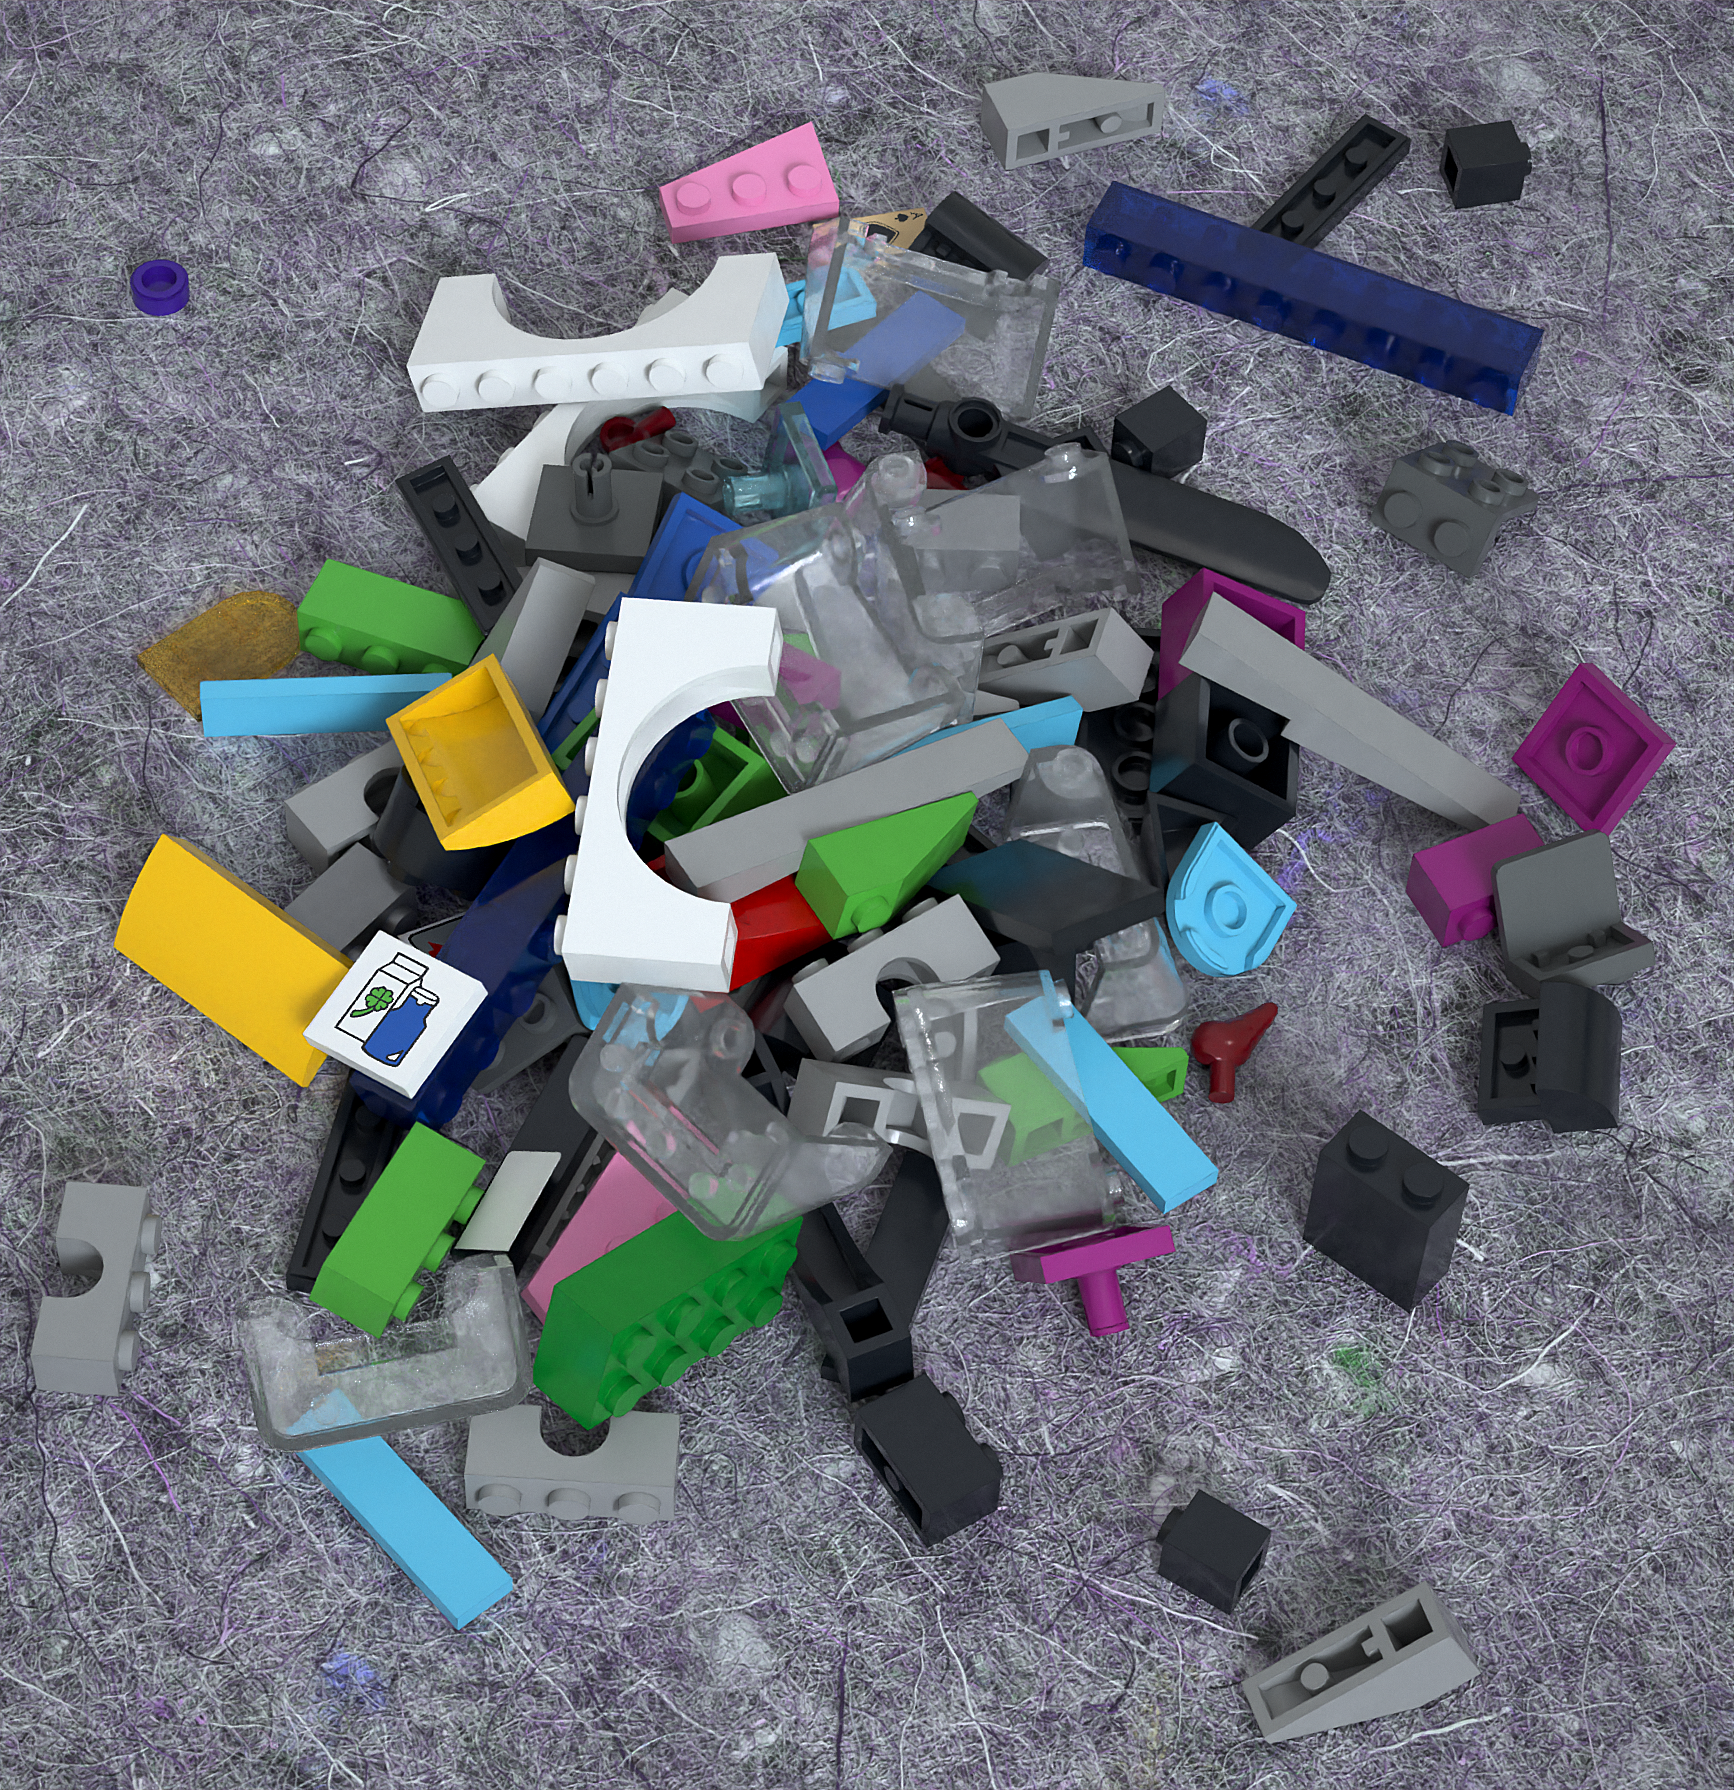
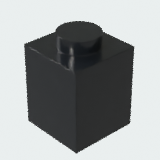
(1484, 164)
(1160, 434)
(1212, 1550)

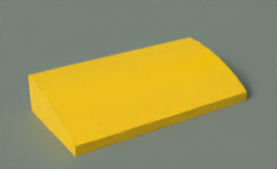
(479, 760)
(231, 954)

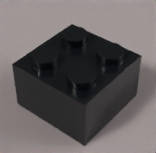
(1225, 757)

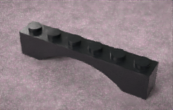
(836, 1283)

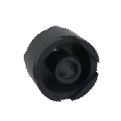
(418, 856)

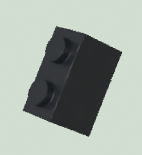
(928, 1459)

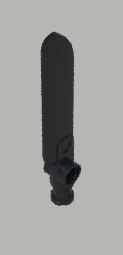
(1155, 510)

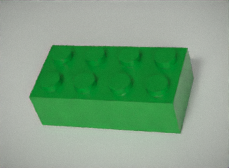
(654, 1312)

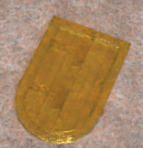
(233, 640)

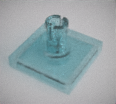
(792, 471)

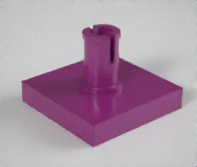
(1593, 750)
(1094, 1265)

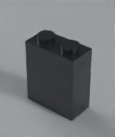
(1385, 1210)

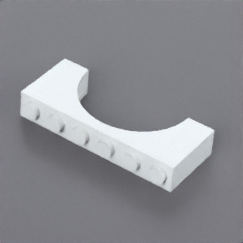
(704, 345)
(563, 433)
(662, 670)

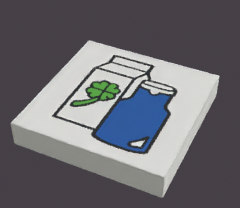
(395, 1014)

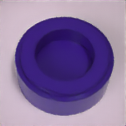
(160, 287)

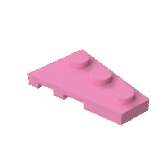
(753, 190)
(613, 1212)

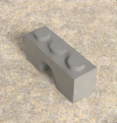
(341, 808)
(838, 1002)
(856, 1094)
(89, 1338)
(625, 1478)

